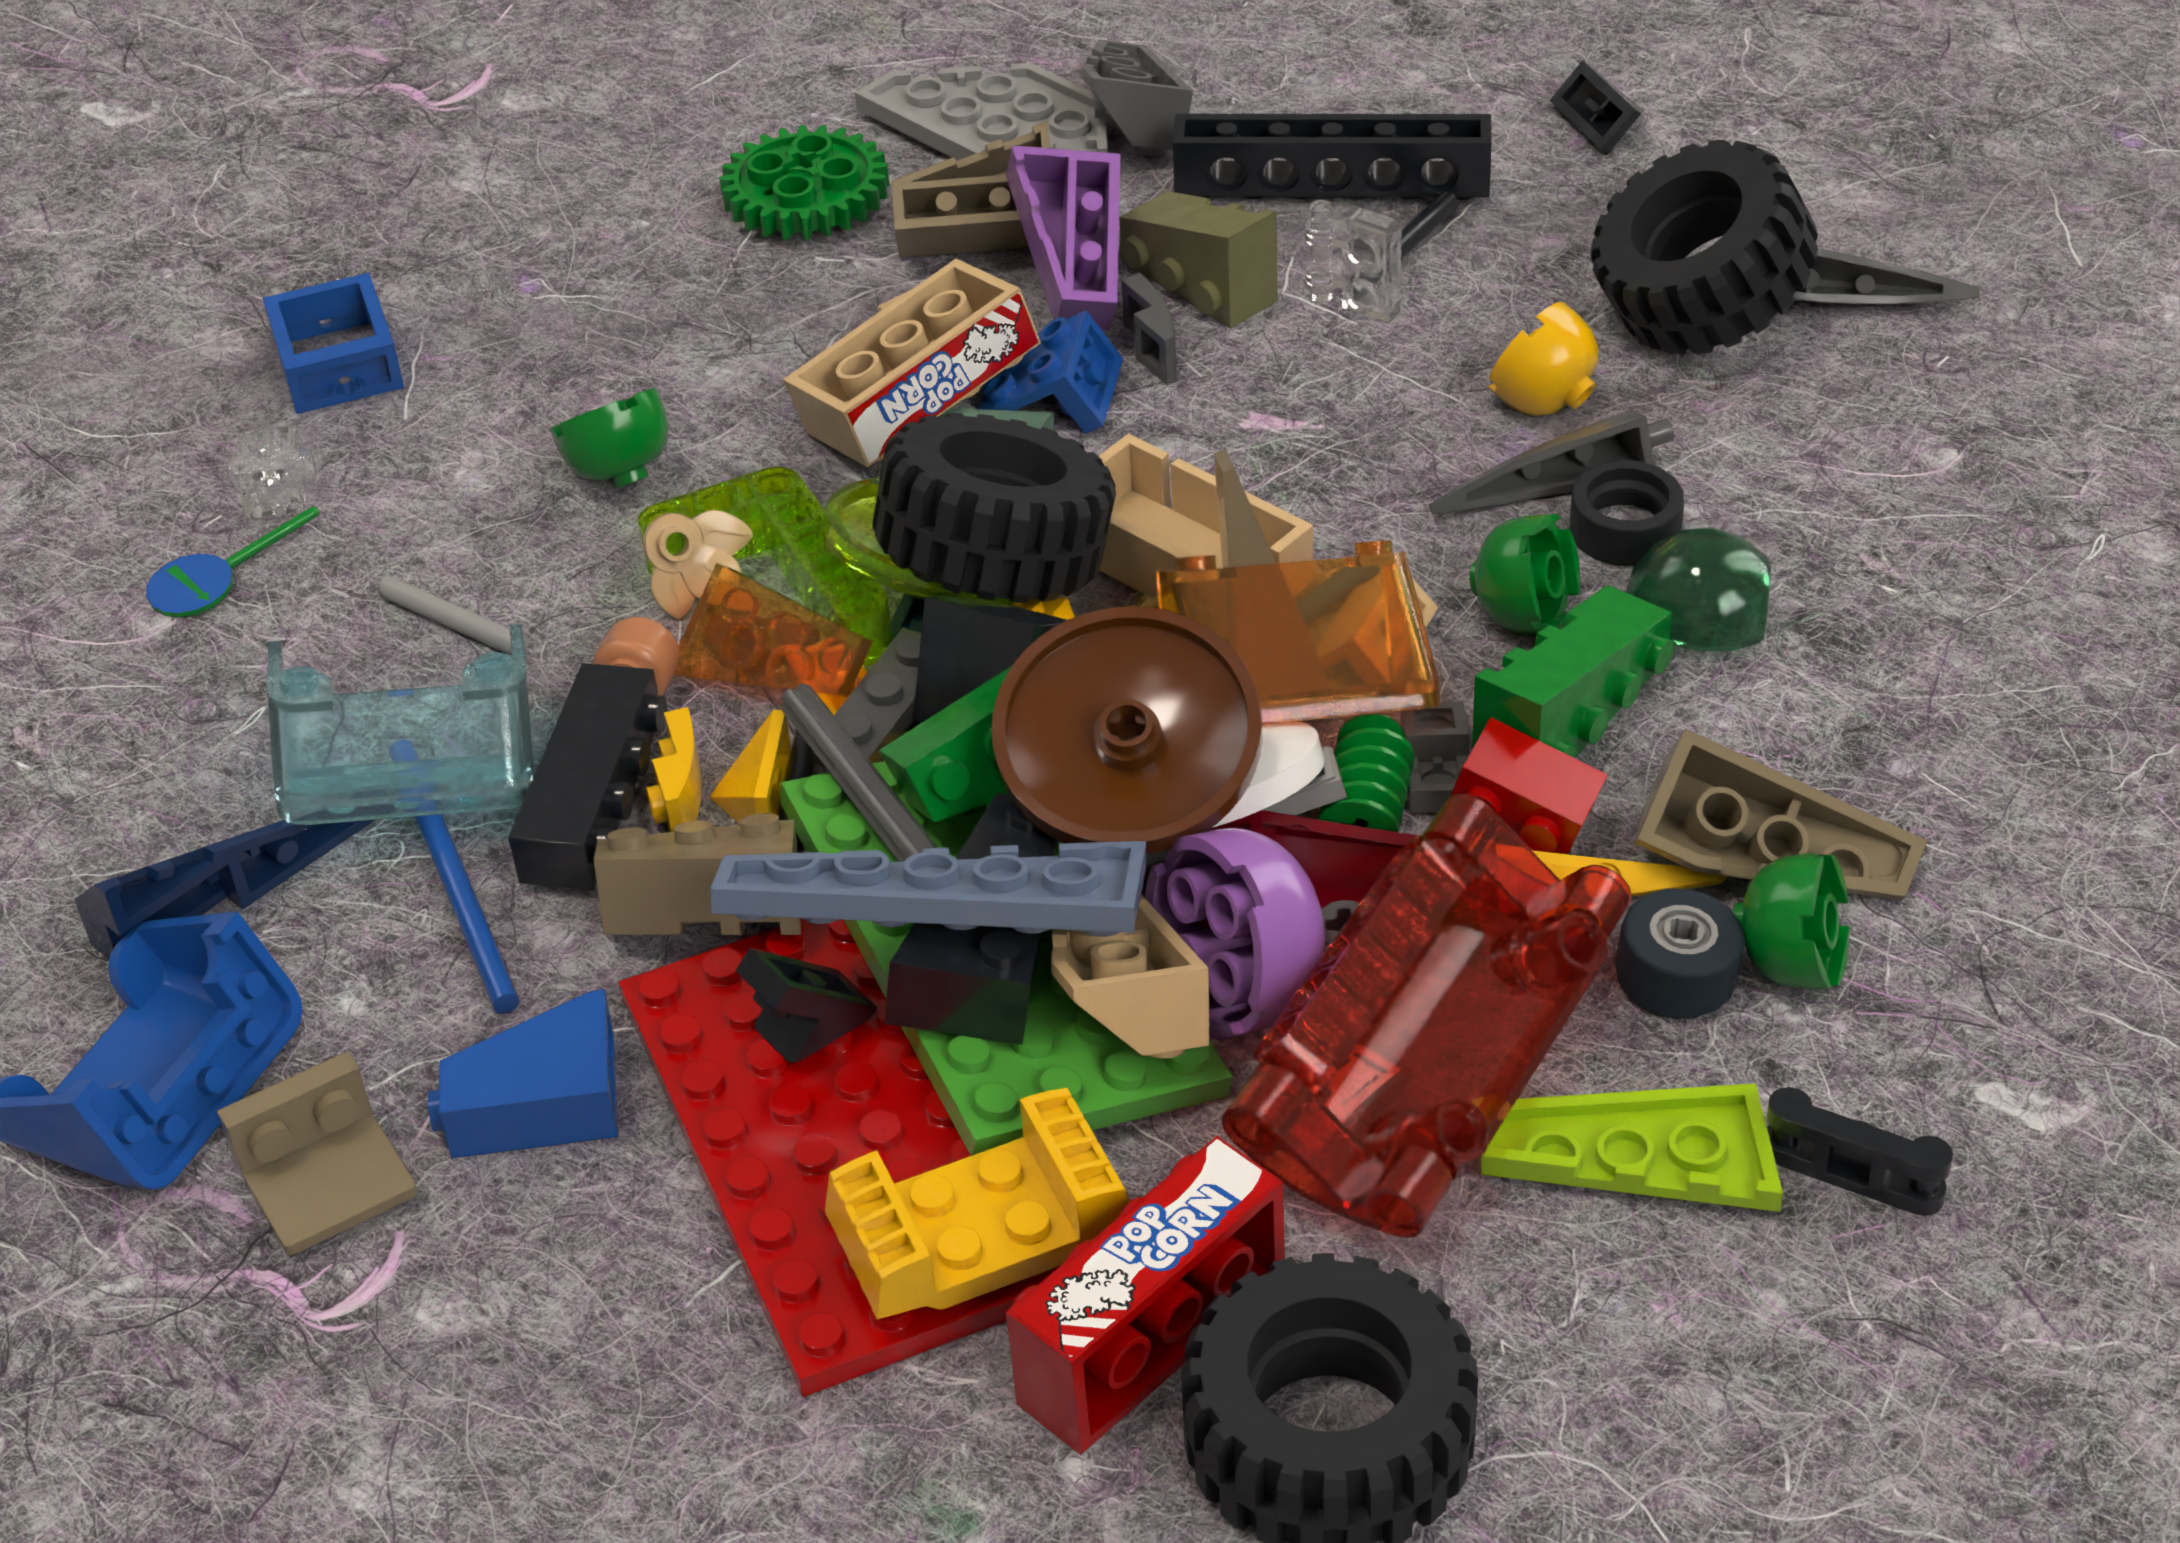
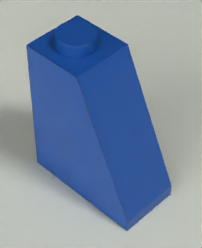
(532, 1083)

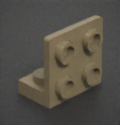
(315, 1154)

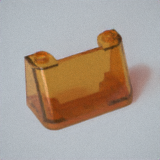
(1316, 631)

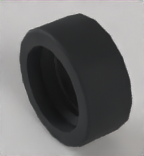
(1624, 484)

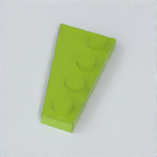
(1656, 1143)

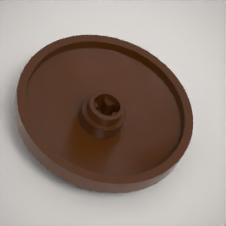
(1127, 728)

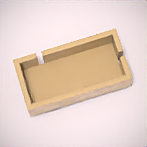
(1150, 535)

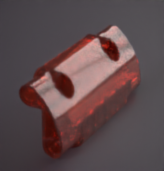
(1424, 1020)

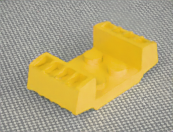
(979, 1217)

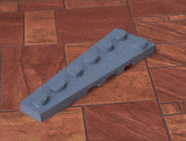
(1081, 889)

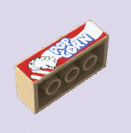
(912, 360)

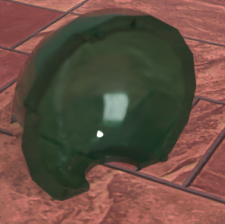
(1710, 584)

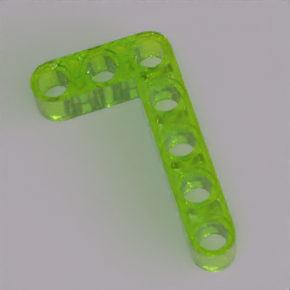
(788, 525)

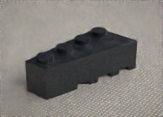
(976, 977)

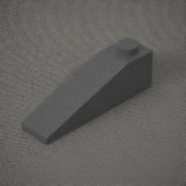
(1137, 93)

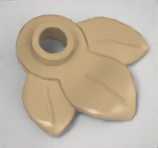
(707, 539)

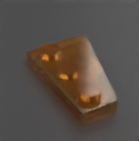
(767, 640)

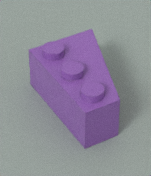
(1071, 226)

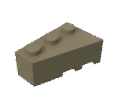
(962, 203)
(666, 878)

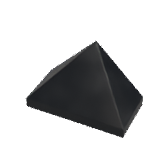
(1596, 106)

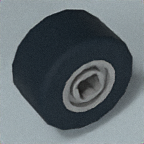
(1679, 953)

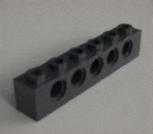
(1352, 138)

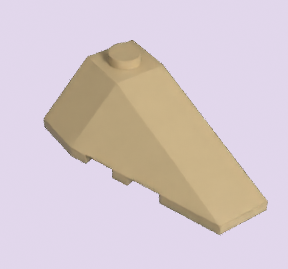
(1138, 984)

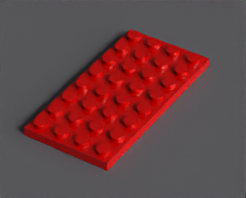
(776, 1131)

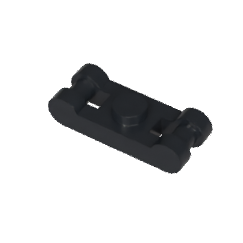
(1858, 1154)

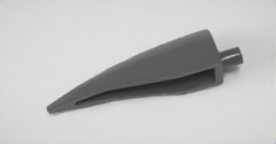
(1861, 280)
(1559, 462)

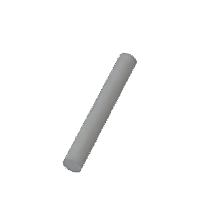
(447, 614)

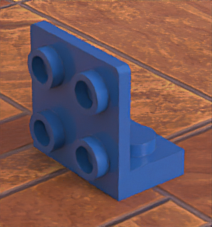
(1071, 363)

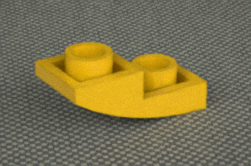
(677, 773)

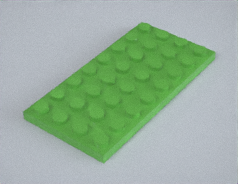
(1061, 1043)

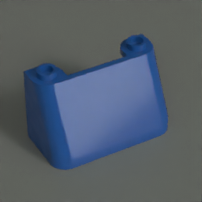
(194, 1037)

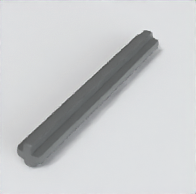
(855, 773)

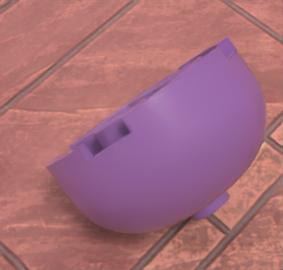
(1260, 918)

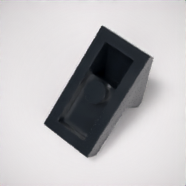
(802, 1003)

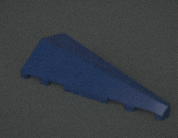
(200, 879)

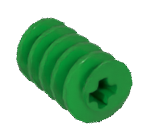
(1374, 772)

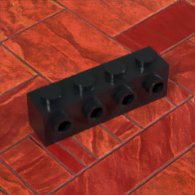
(587, 775)

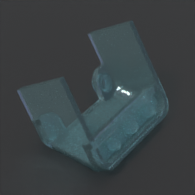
(400, 747)

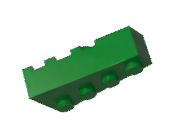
(1578, 673)
(950, 757)

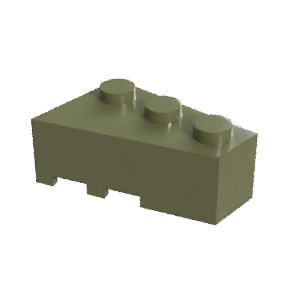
(1205, 253)

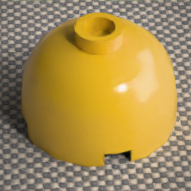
(1549, 366)

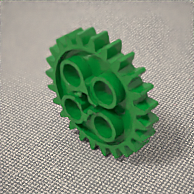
(804, 182)

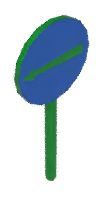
(203, 580)

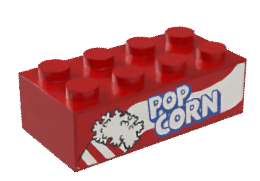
(1126, 1301)

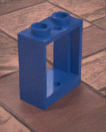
(316, 373)

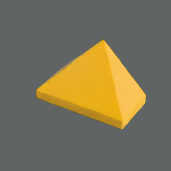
(757, 774)

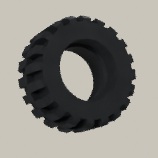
(1731, 284)
(993, 507)
(1329, 1323)

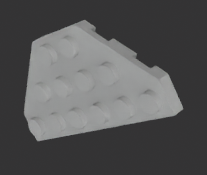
(973, 109)

